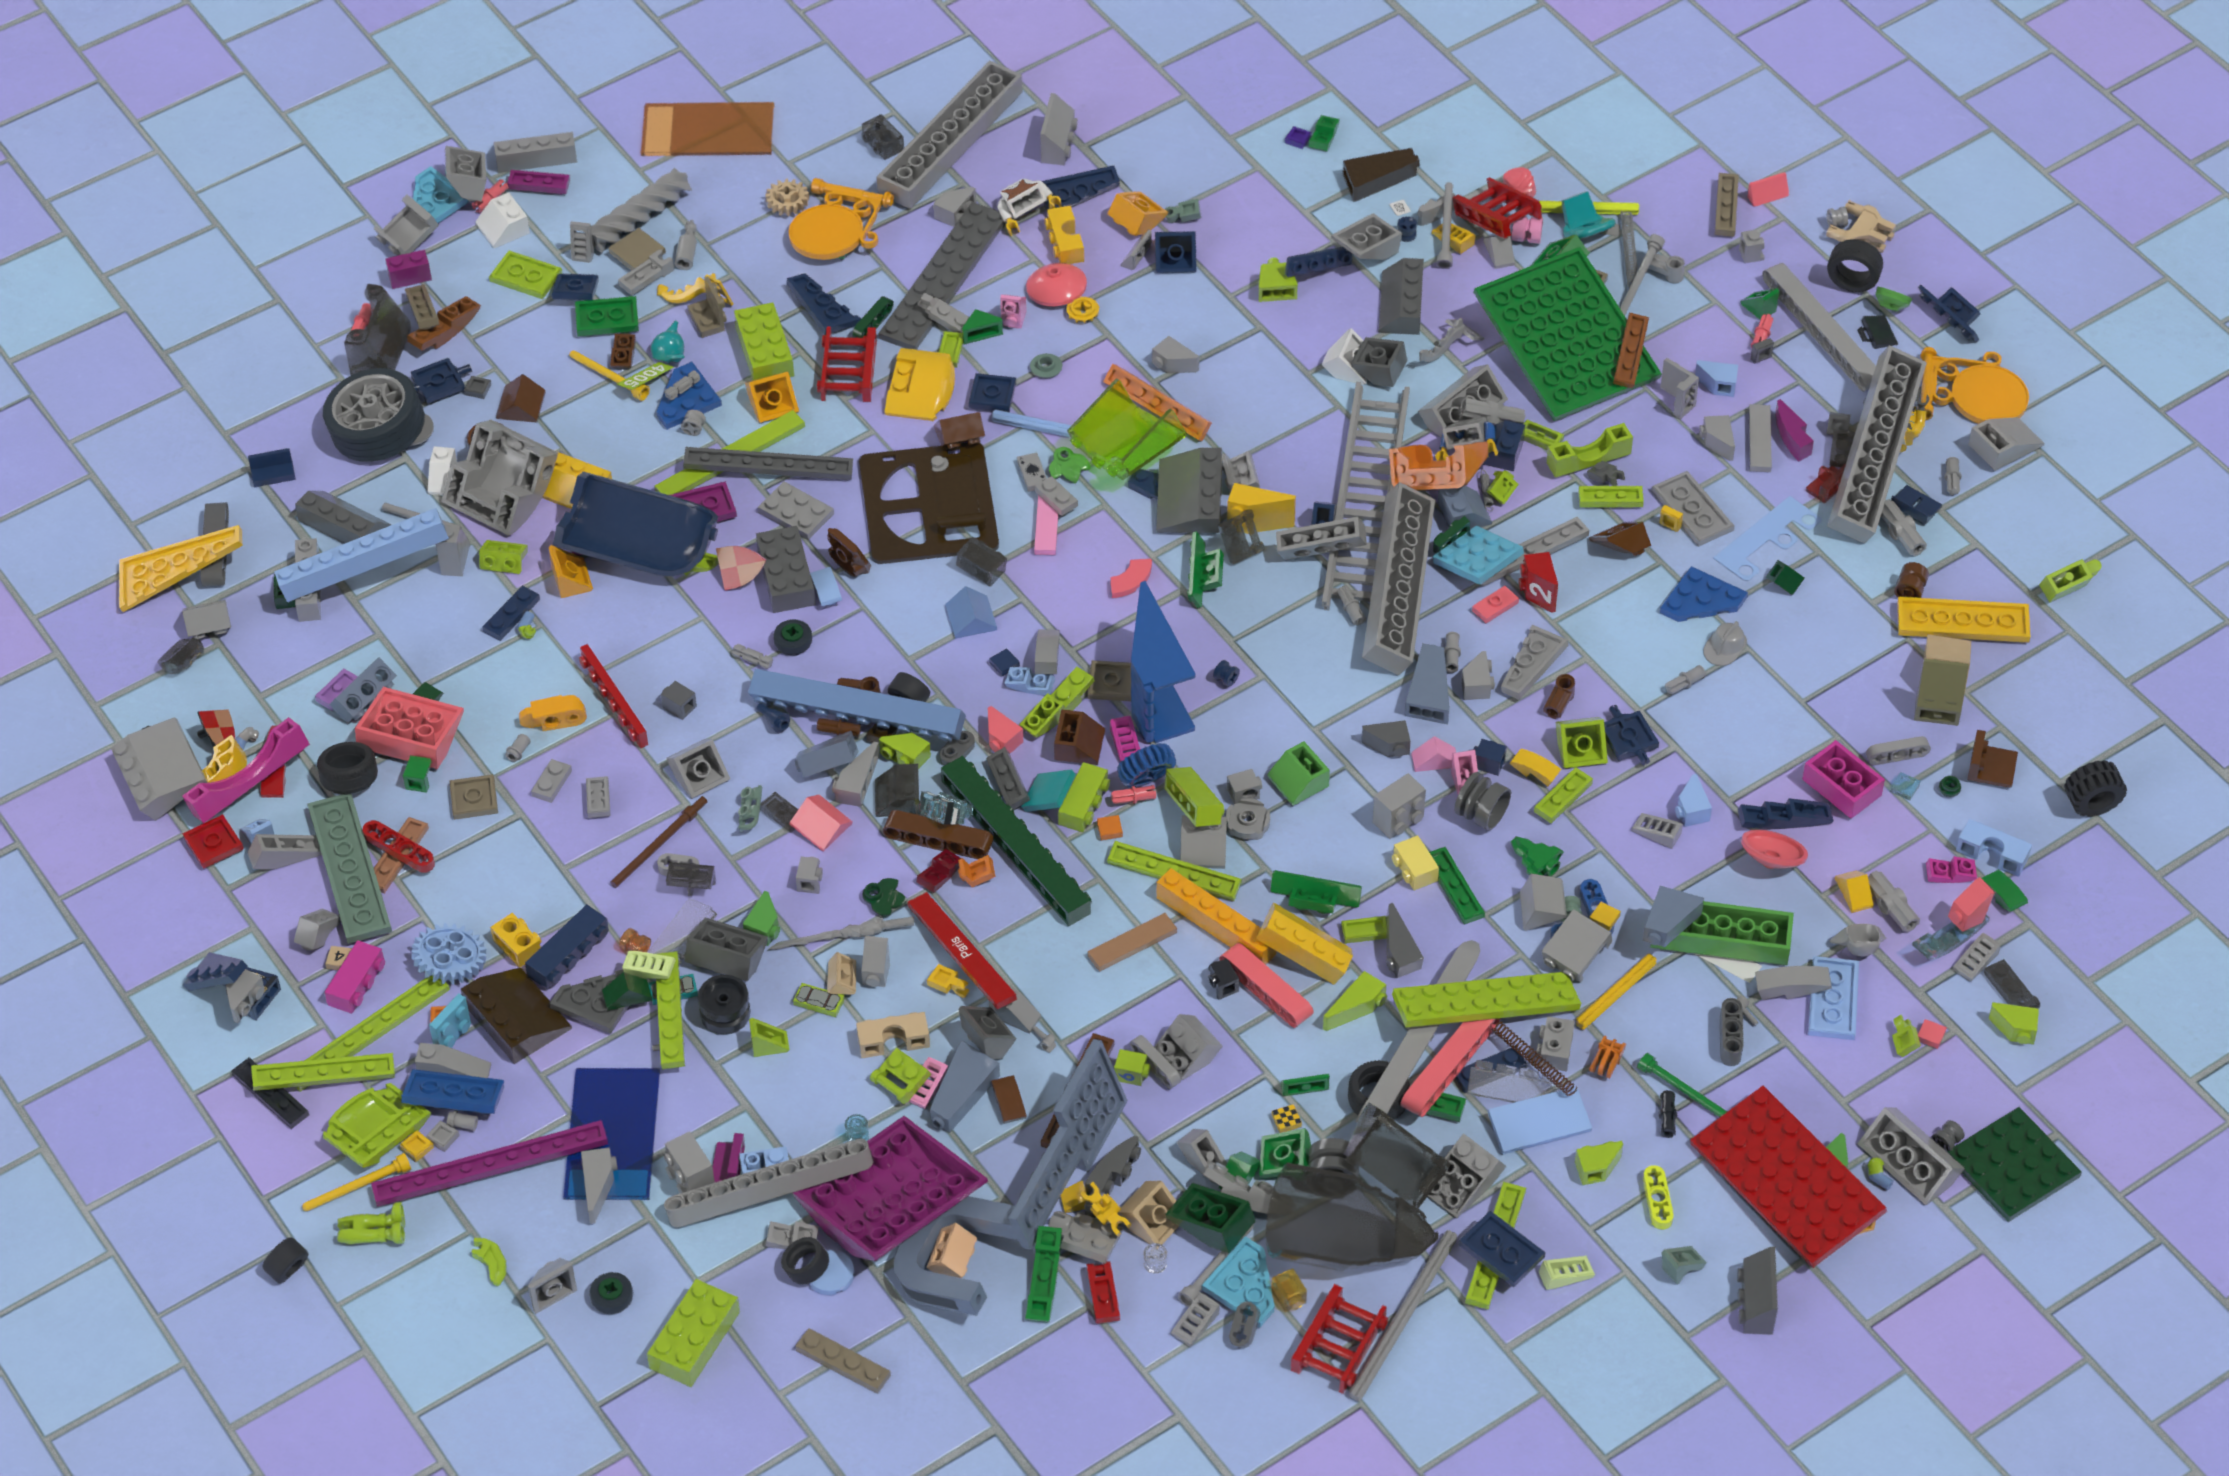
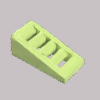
(635, 960)
(1553, 1279)

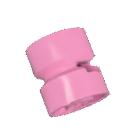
(1528, 230)

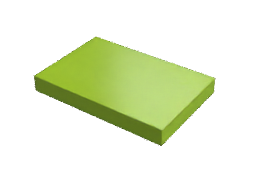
(525, 274)

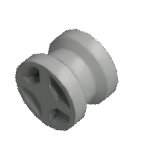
(1837, 217)
(693, 422)

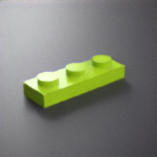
(1611, 496)
(1563, 795)

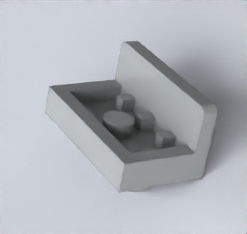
(1240, 470)

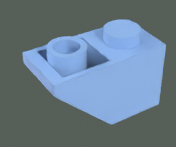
(1717, 377)
(763, 1158)

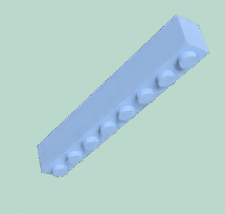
(361, 555)

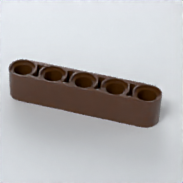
(934, 835)

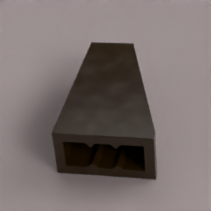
(1378, 172)

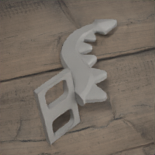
(1452, 334)

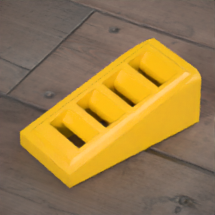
(1460, 246)

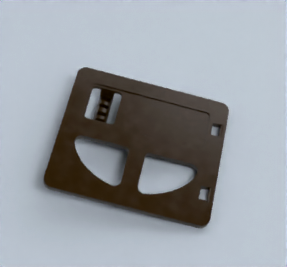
(946, 499)

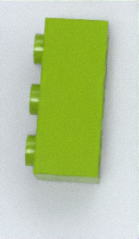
(1083, 797)

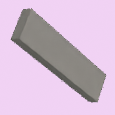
(1760, 438)

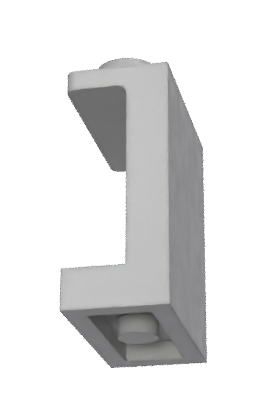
(407, 228)
(1575, 945)

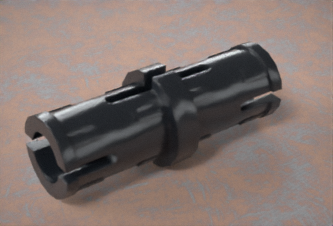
(1667, 1114)

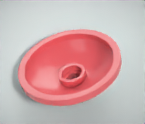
(1056, 284)
(1774, 849)

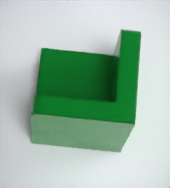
(416, 773)

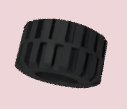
(2095, 788)

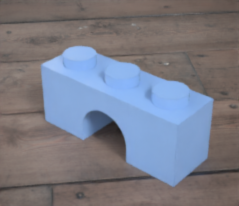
(1979, 838)

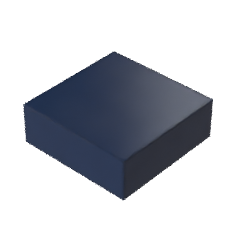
(1003, 661)

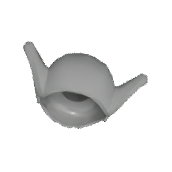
(1860, 939)

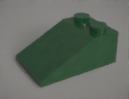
(1212, 1216)

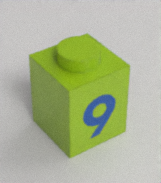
(1131, 1067)

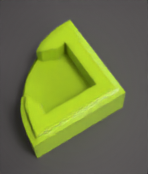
(707, 563)

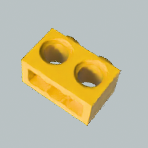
(515, 939)

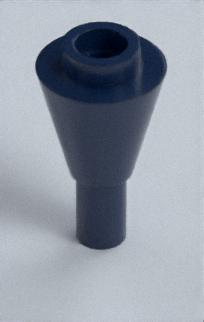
(778, 720)

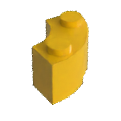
(226, 761)

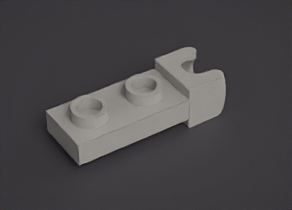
(646, 273)

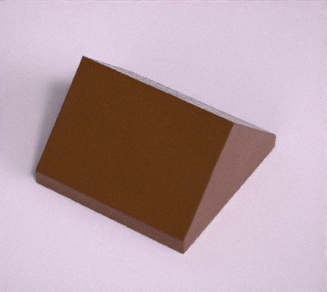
(521, 400)

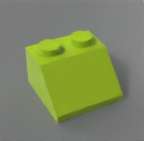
(1582, 742)

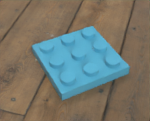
(1478, 555)

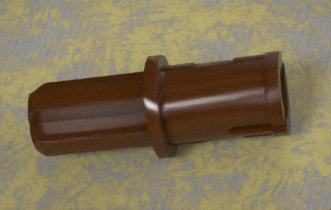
(838, 727)

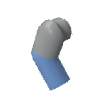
(248, 733)

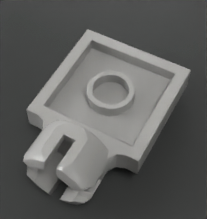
(1085, 1235)

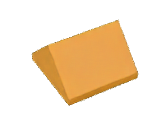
(569, 572)

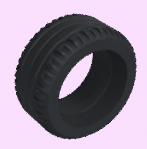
(1858, 251)
(347, 767)
(1370, 1073)

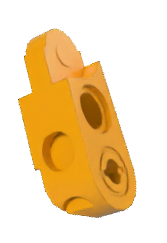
(554, 713)

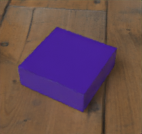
(1298, 137)

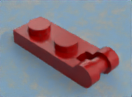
(1103, 1292)

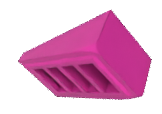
(1123, 726)

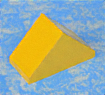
(1855, 890)

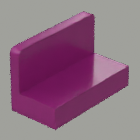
(727, 1158)

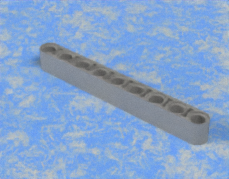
(1821, 325)
(768, 1183)

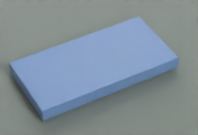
(1835, 1010)
(1539, 1120)

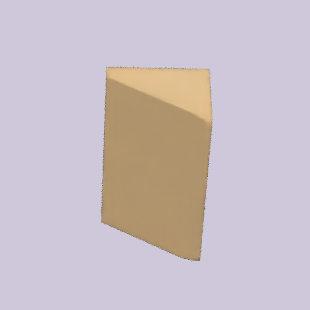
(841, 975)

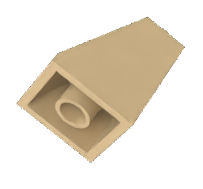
(1948, 650)

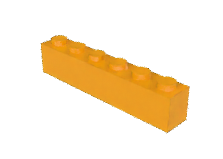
(1211, 914)

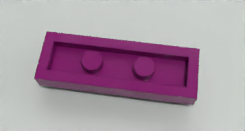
(538, 181)

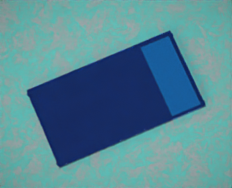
(628, 1109)

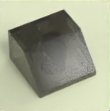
(897, 790)

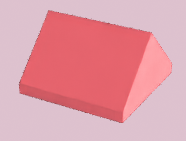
(820, 821)

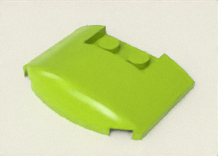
(373, 1124)

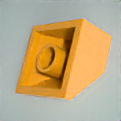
(771, 396)

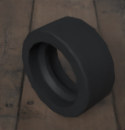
(811, 1271)

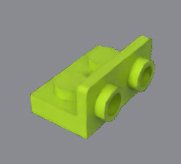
(502, 556)

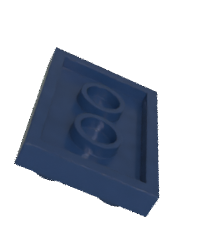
(1502, 1248)

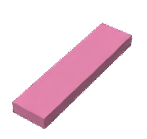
(1045, 529)

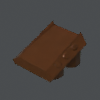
(847, 554)

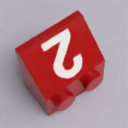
(1539, 580)

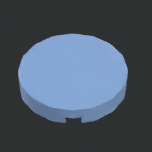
(837, 1276)

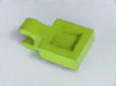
(1906, 1038)

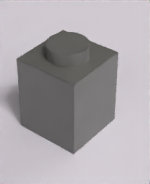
(678, 700)

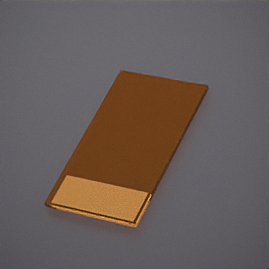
(707, 129)

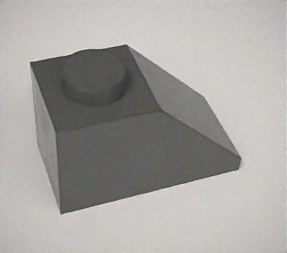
(1387, 738)

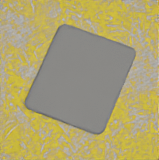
(1612, 231)

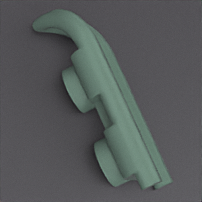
(747, 810)

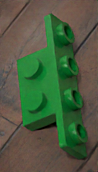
(1205, 569)
(1315, 892)

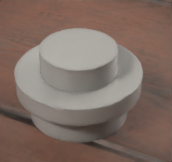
(939, 463)

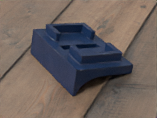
(1923, 511)

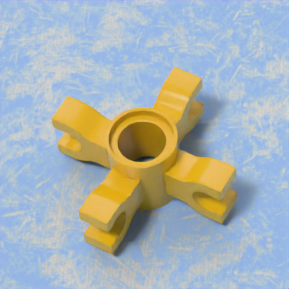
(1105, 1209)

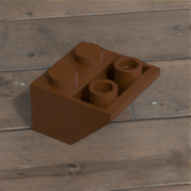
(1078, 738)

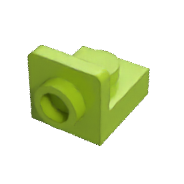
(1502, 486)

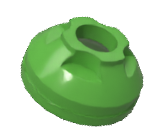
(1891, 299)

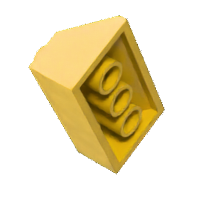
(564, 478)
(1305, 944)

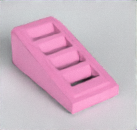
(938, 1073)

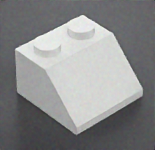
(503, 221)

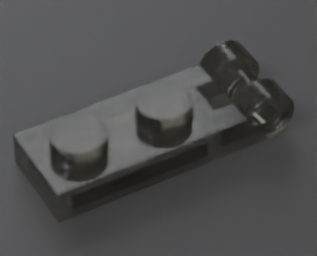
(2010, 985)

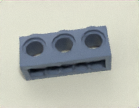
(353, 692)

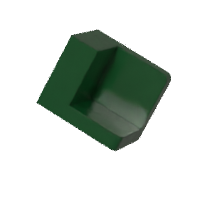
(1785, 577)

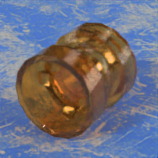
(634, 942)

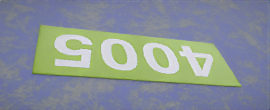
(645, 375)

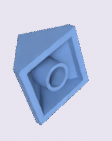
(970, 613)

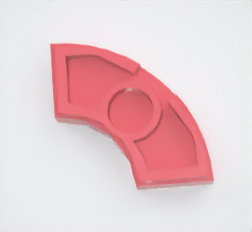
(1130, 580)

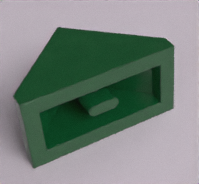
(626, 991)

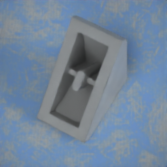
(1500, 251)

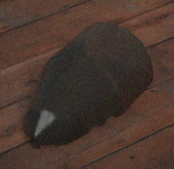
(1341, 1222)

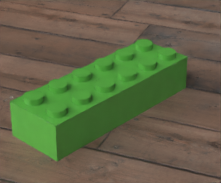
(1737, 934)

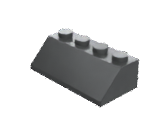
(1401, 297)
(336, 517)

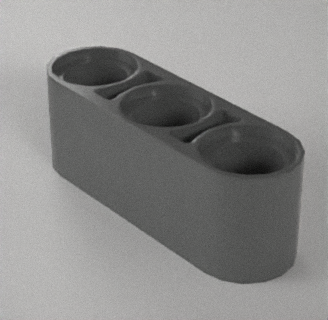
(1731, 1032)

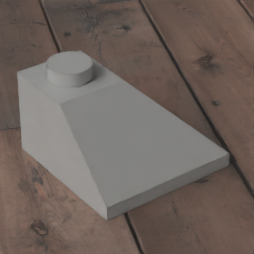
(552, 1284)

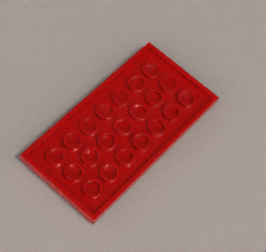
(1788, 1176)

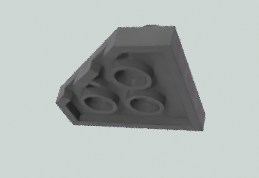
(587, 1003)

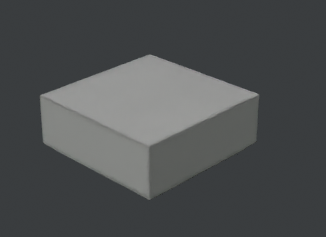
(442, 1136)

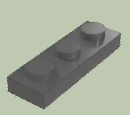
(1008, 778)

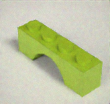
(1612, 444)

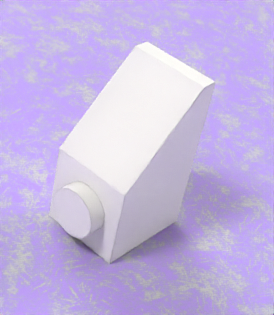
(439, 469)

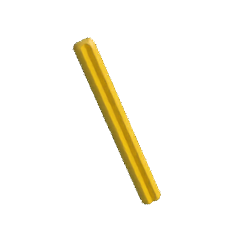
(1615, 991)

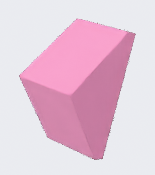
(1433, 755)
(1462, 767)

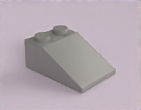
(1370, 238)

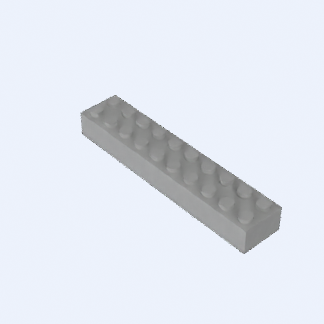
(950, 134)
(1876, 444)
(1398, 579)

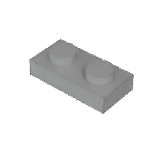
(1056, 496)
(551, 781)

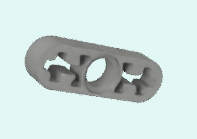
(1909, 749)
(1158, 1064)

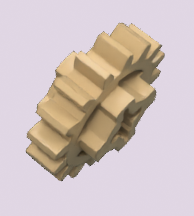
(787, 197)

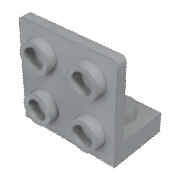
(1681, 385)

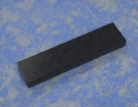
(277, 1099)

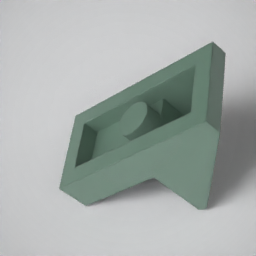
(1680, 1260)

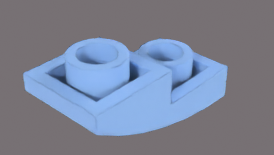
(826, 586)
(1025, 681)

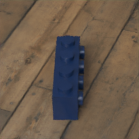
(567, 947)

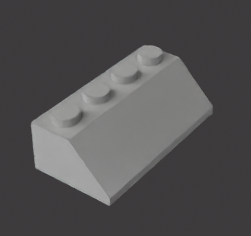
(535, 152)
(1445, 408)
(1910, 1155)

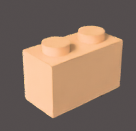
(952, 1251)

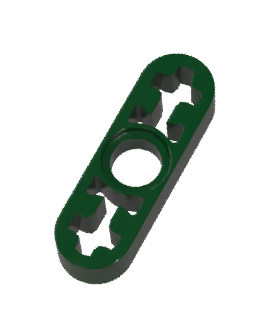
(873, 317)

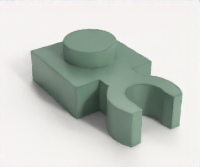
(1186, 211)

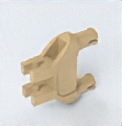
(1868, 227)

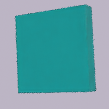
(1049, 790)

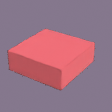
(1931, 1033)

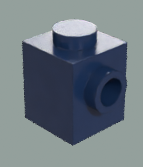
(1490, 756)

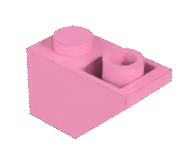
(1013, 310)

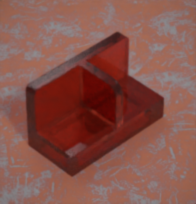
(1826, 483)

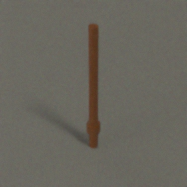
(688, 814)

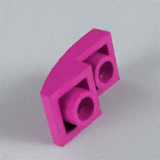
(1952, 871)

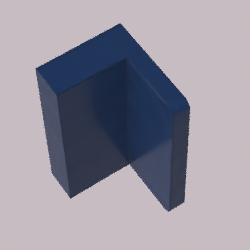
(271, 467)

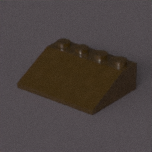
(514, 1012)

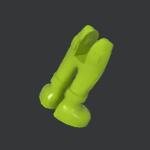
(363, 1227)

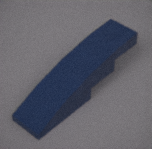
(1787, 815)

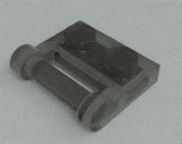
(1235, 539)

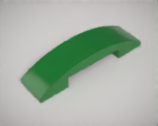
(1044, 1274)

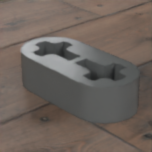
(1239, 1323)

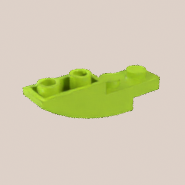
(1066, 697)

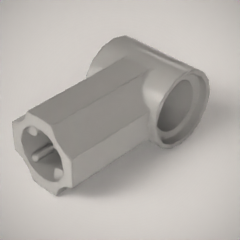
(1671, 267)

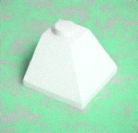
(1340, 356)

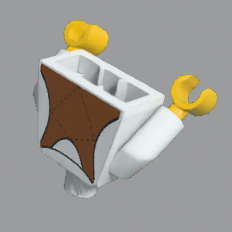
(1023, 197)

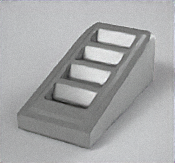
(581, 243)
(1666, 839)
(1984, 945)
(1203, 1306)

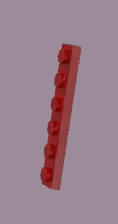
(615, 699)

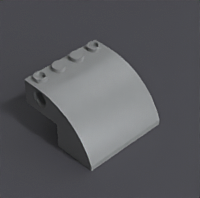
(500, 477)

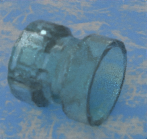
(856, 1128)

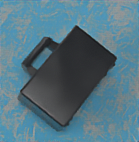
(1878, 331)

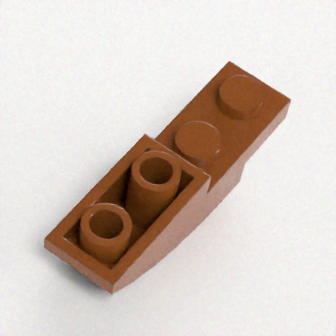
(451, 321)

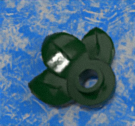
(885, 896)

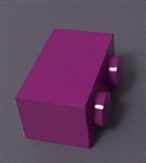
(408, 269)

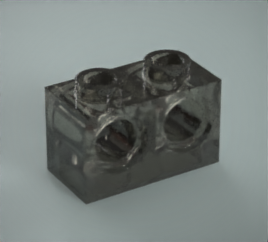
(882, 137)

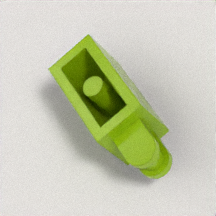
(2069, 579)

